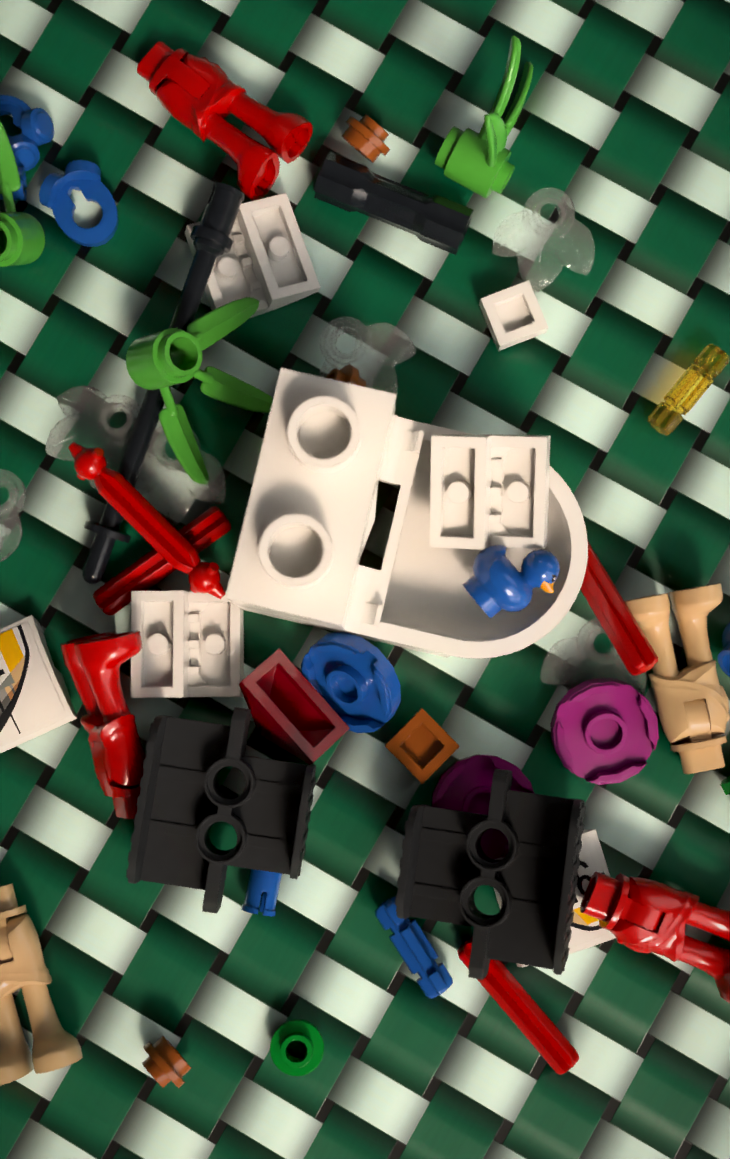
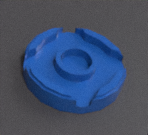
(353, 680)

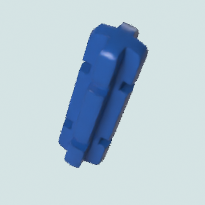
(414, 950)

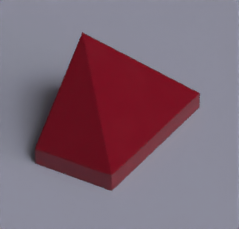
(290, 709)

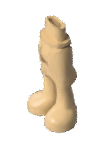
(688, 700)
(24, 968)

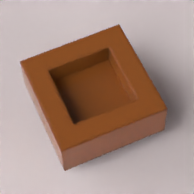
(422, 745)

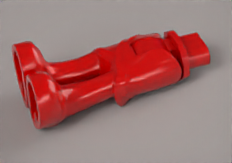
(200, 98)
(112, 729)
(654, 919)

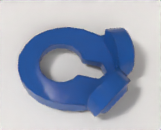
(35, 126)
(83, 177)

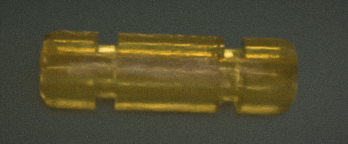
(688, 389)

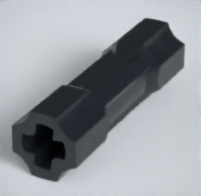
(360, 190)

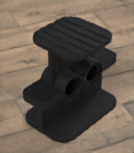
(183, 801)
(535, 878)

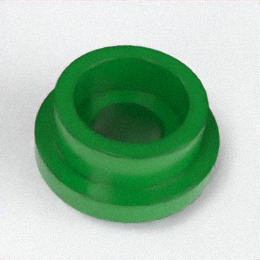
(302, 1031)

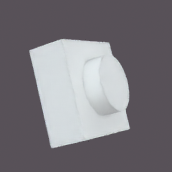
(513, 315)

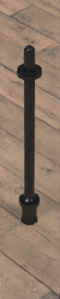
(210, 241)

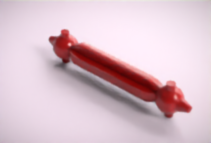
(146, 520)

